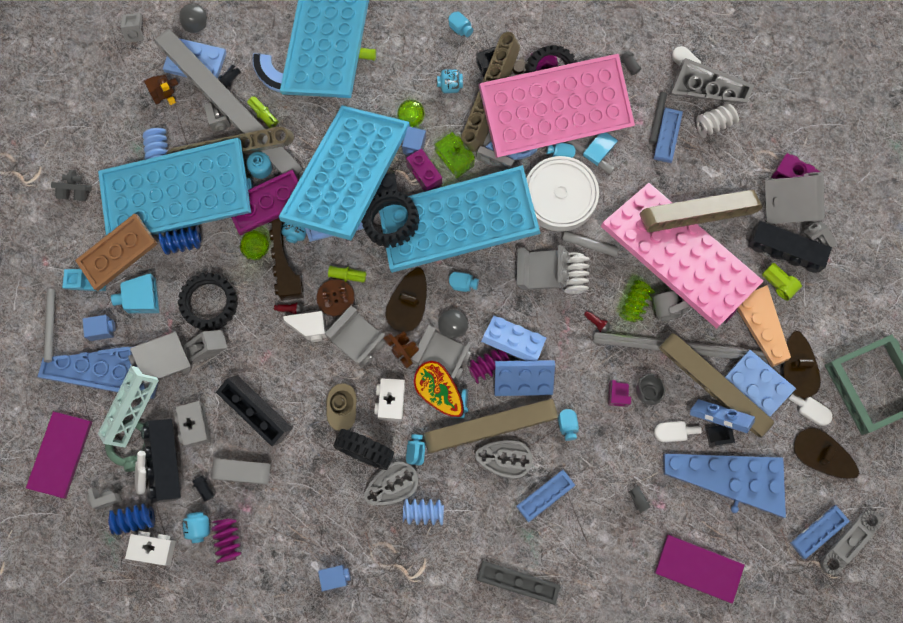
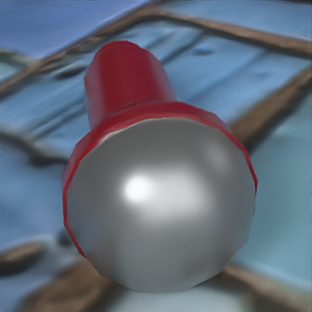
(295, 308)
(602, 325)

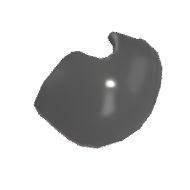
(193, 18)
(453, 323)
(650, 389)

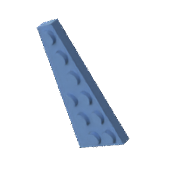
(95, 370)
(740, 478)

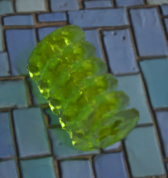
(636, 301)

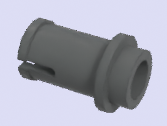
(630, 62)
(639, 499)

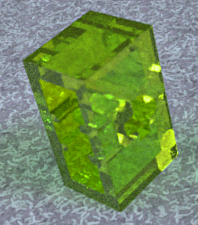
(456, 164)

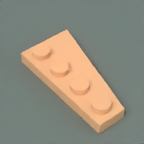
(763, 323)

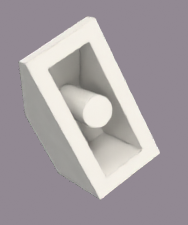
(308, 325)

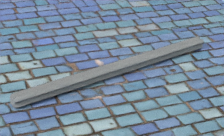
(654, 344)

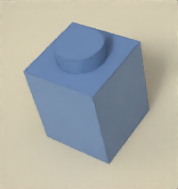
(413, 140)
(98, 327)
(334, 577)

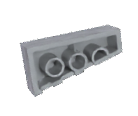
(706, 83)

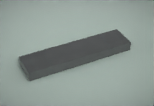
(518, 582)

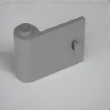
(797, 199)

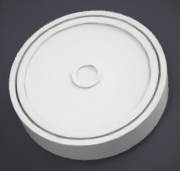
(562, 193)

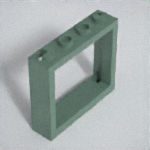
(848, 392)

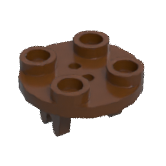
(326, 300)
(400, 348)

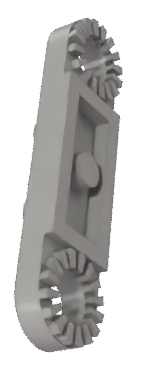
(851, 542)

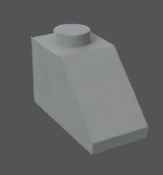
(205, 346)

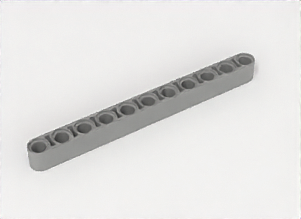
(221, 97)

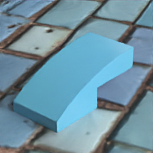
(600, 148)
(76, 280)

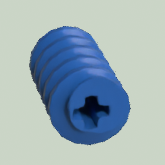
(180, 241)
(131, 520)

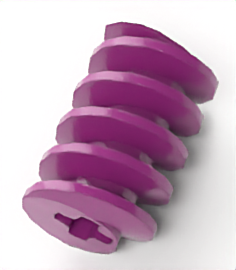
(487, 365)
(226, 540)

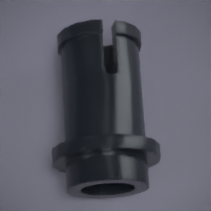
(229, 76)
(203, 488)

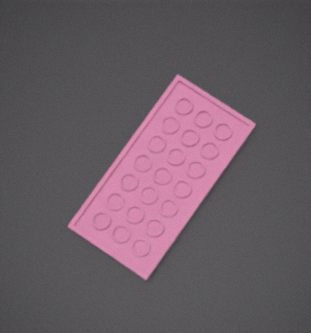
(556, 105)
(684, 259)

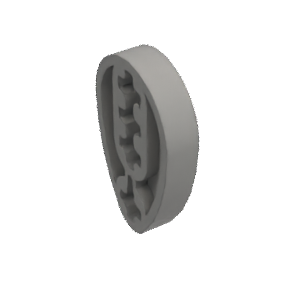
(509, 448)
(401, 493)

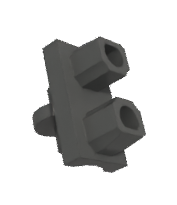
(62, 189)

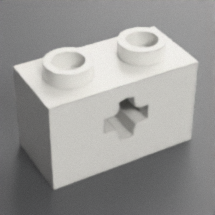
(392, 388)
(139, 551)

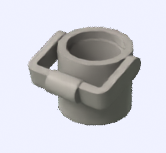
(668, 306)

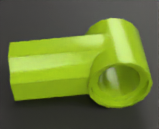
(785, 285)

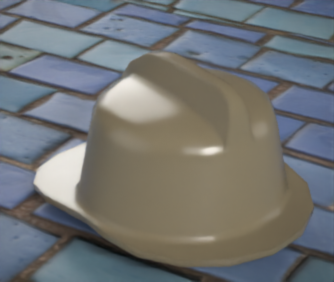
(341, 407)

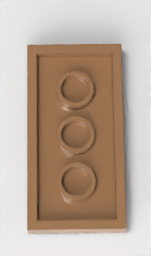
(116, 252)

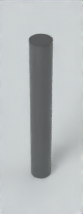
(658, 117)

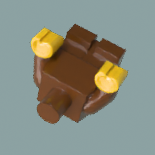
(161, 88)

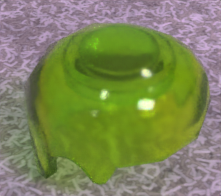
(412, 112)
(254, 245)

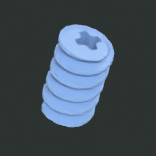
(154, 142)
(423, 511)

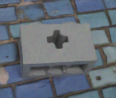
(200, 432)

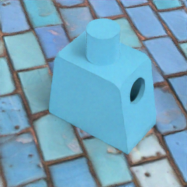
(138, 295)

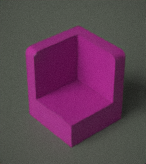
(619, 394)

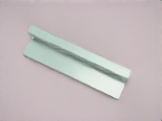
(122, 403)

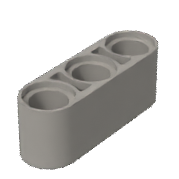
(240, 471)

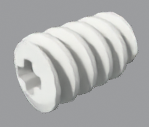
(716, 119)
(576, 273)

